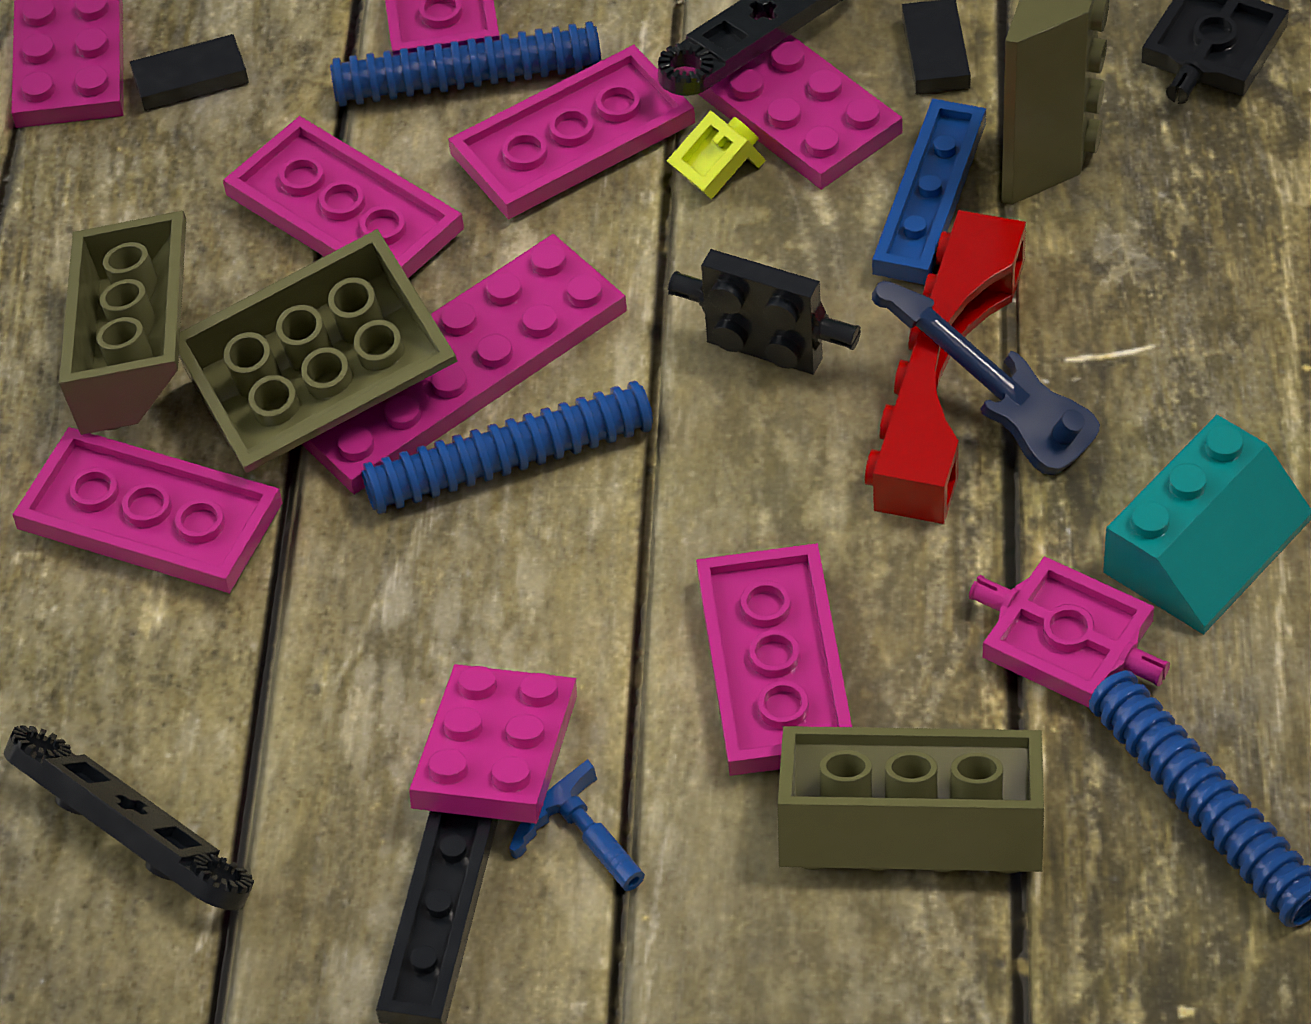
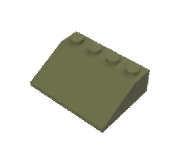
(312, 350)

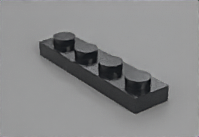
(436, 919)

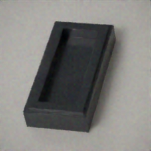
(935, 46)
(189, 72)

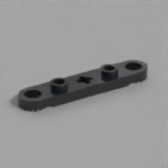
(733, 41)
(129, 817)

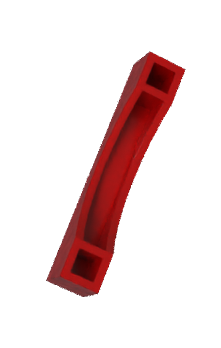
(920, 452)

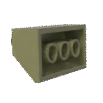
(1051, 93)
(122, 319)
(911, 799)

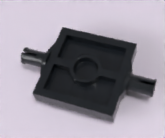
(1214, 43)
(763, 311)

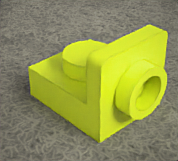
(715, 153)

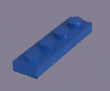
(929, 191)

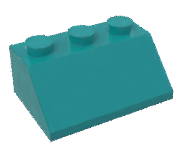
(1206, 525)

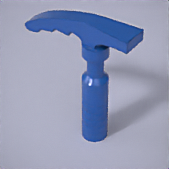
(563, 799)

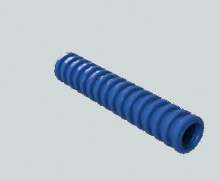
(465, 63)
(507, 447)
(1205, 795)

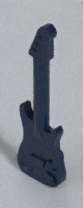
(1044, 424)

